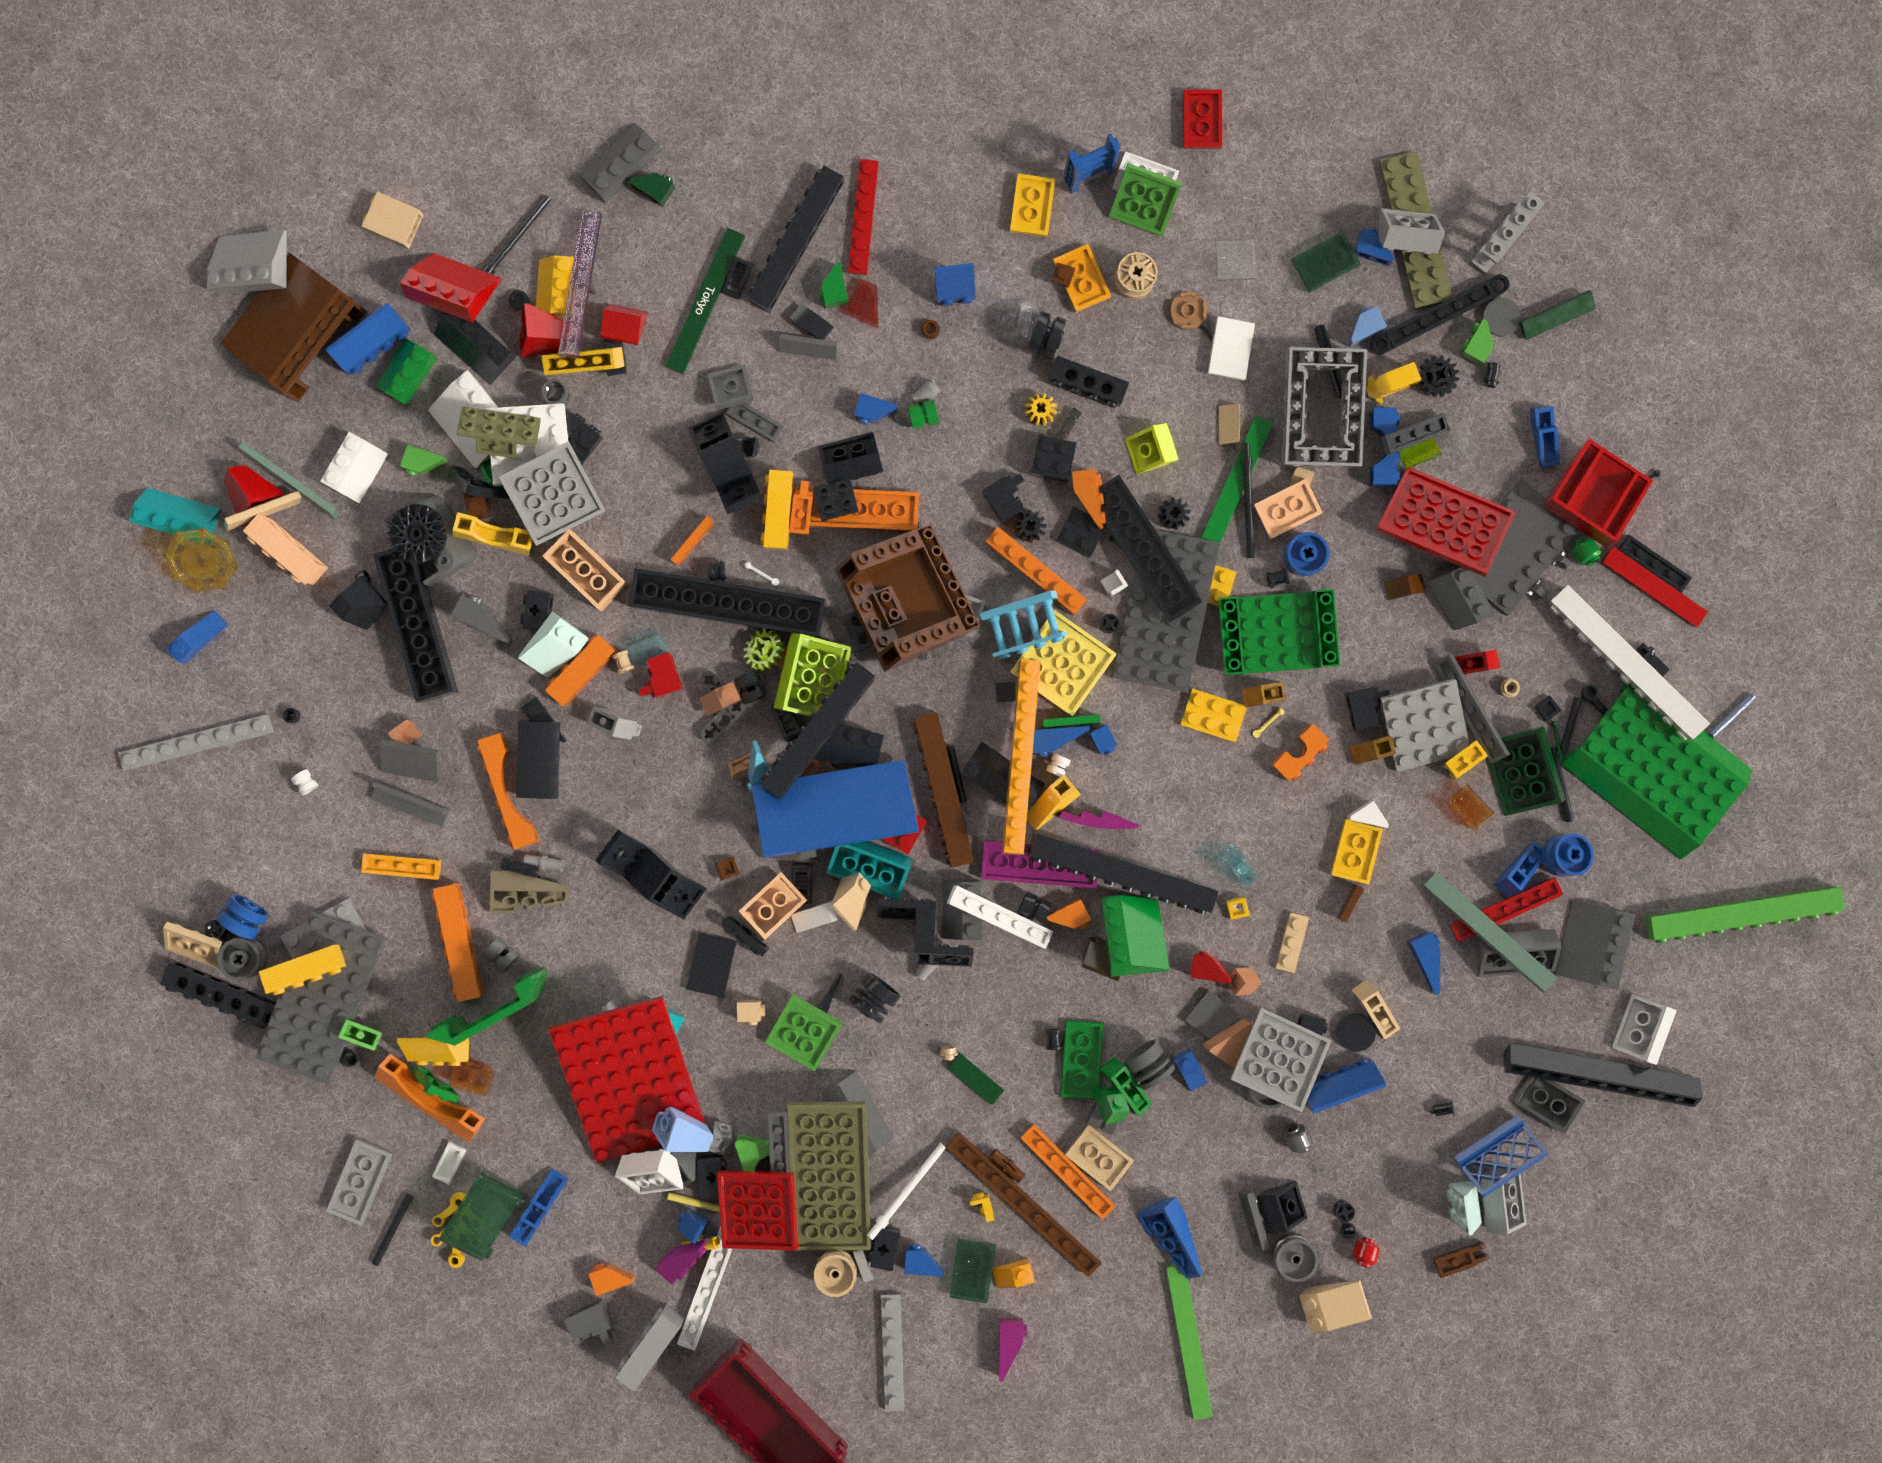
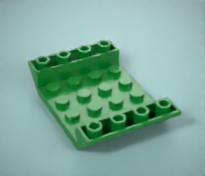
(1279, 632)
(456, 1030)

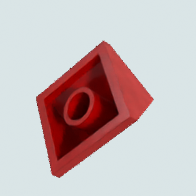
(623, 324)

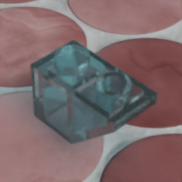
(1239, 865)

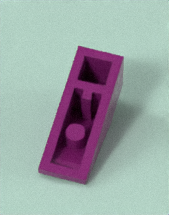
(1010, 1341)

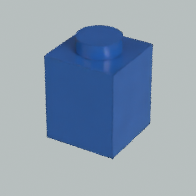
(1103, 740)

